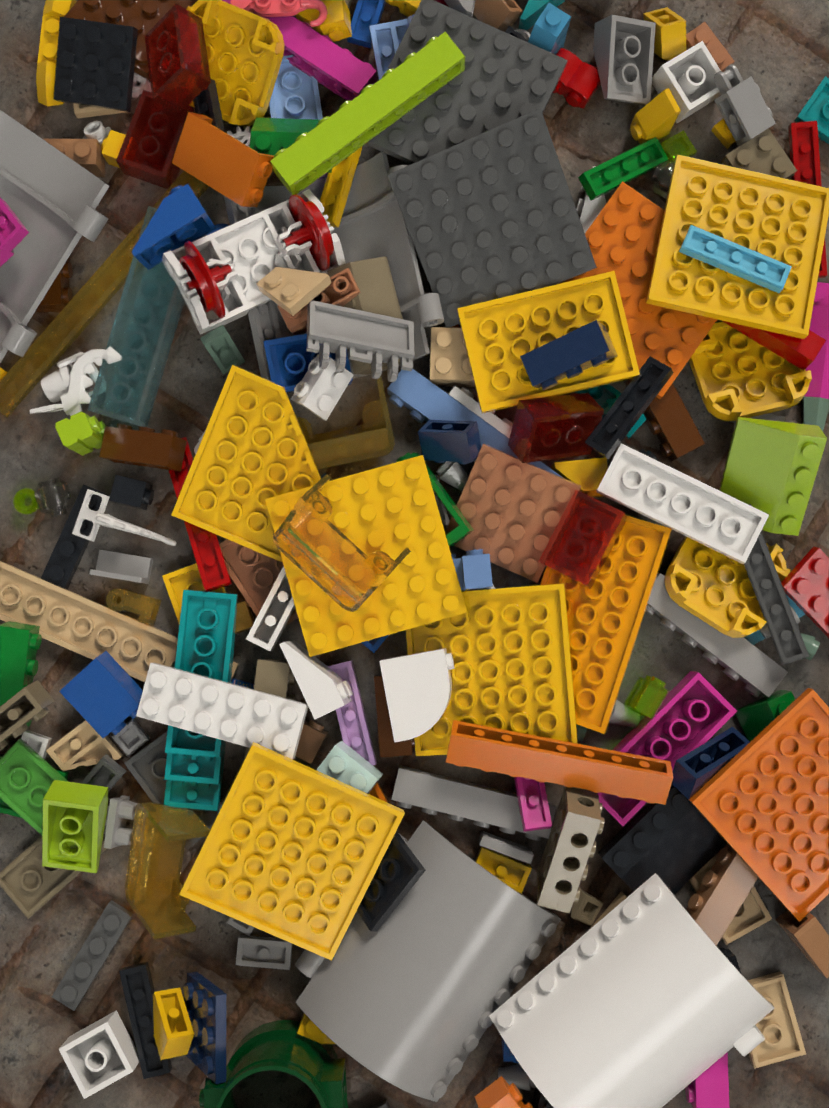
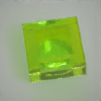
(678, 144)

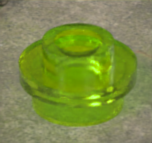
(19, 499)

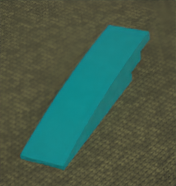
(205, 649)

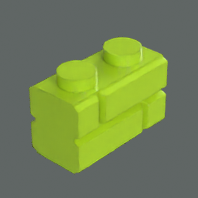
(81, 433)

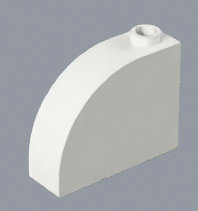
(417, 691)

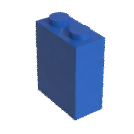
(104, 695)

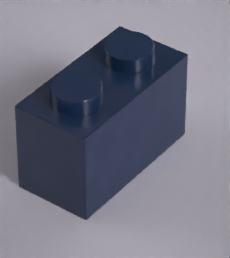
(450, 441)

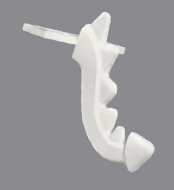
(80, 381)
(106, 520)

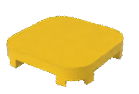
(242, 58)
(743, 376)
(717, 587)

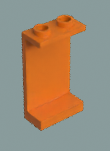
(222, 161)

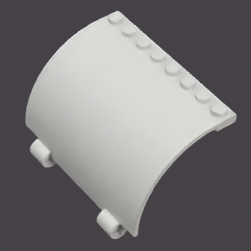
(631, 1009)

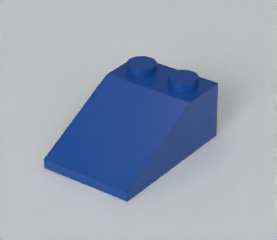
(175, 222)
(290, 360)

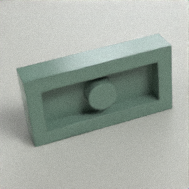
(222, 349)

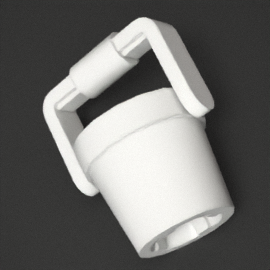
(58, 381)

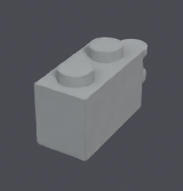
(742, 105)

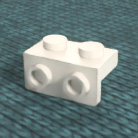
(321, 388)

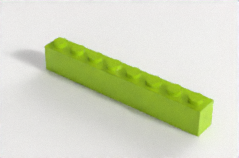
(368, 113)

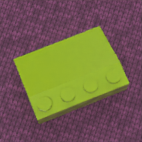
(774, 469)

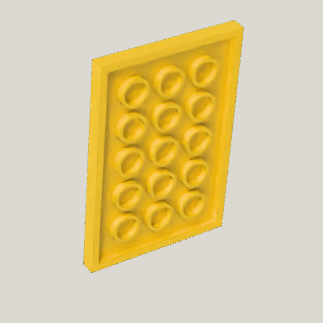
(516, 324)

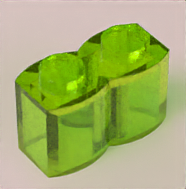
(646, 696)

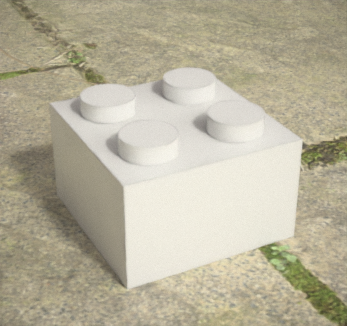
(689, 79)
(100, 1054)

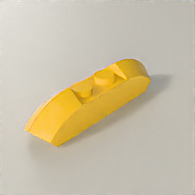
(48, 49)

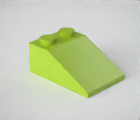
(73, 825)

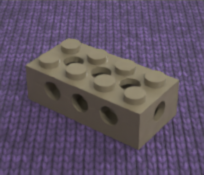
(568, 849)

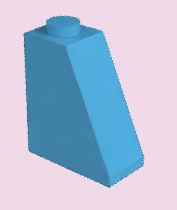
(550, 29)

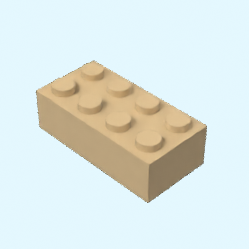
(449, 358)

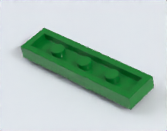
(623, 168)

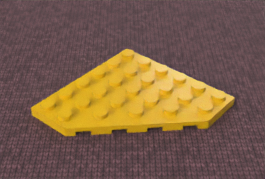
(246, 456)

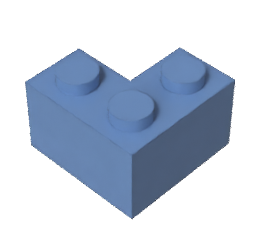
(473, 570)

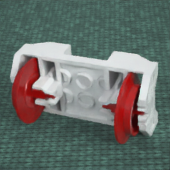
(225, 266)

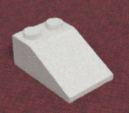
(318, 683)

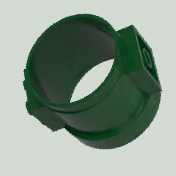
(281, 1049)

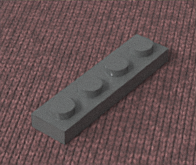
(92, 955)

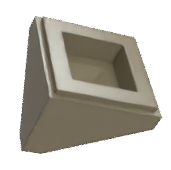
(586, 908)

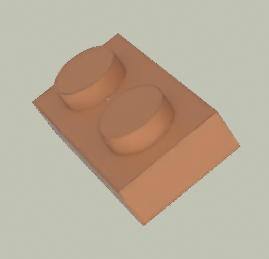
(714, 46)

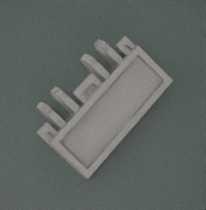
(367, 335)

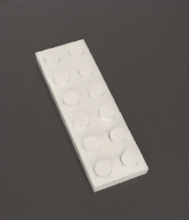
(682, 503)
(221, 710)

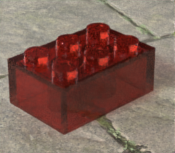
(177, 59)
(152, 142)
(554, 427)
(583, 539)

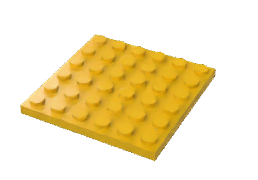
(757, 212)
(387, 513)
(507, 664)
(292, 851)

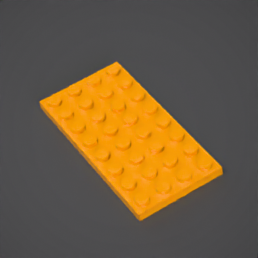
(608, 618)

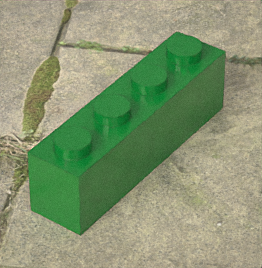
(17, 658)

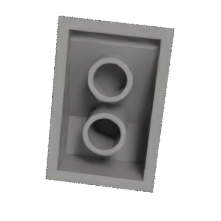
(625, 58)

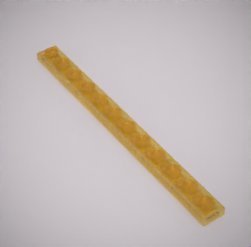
(77, 314)

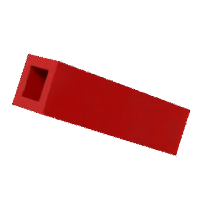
(793, 349)

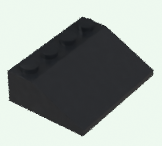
(663, 840)

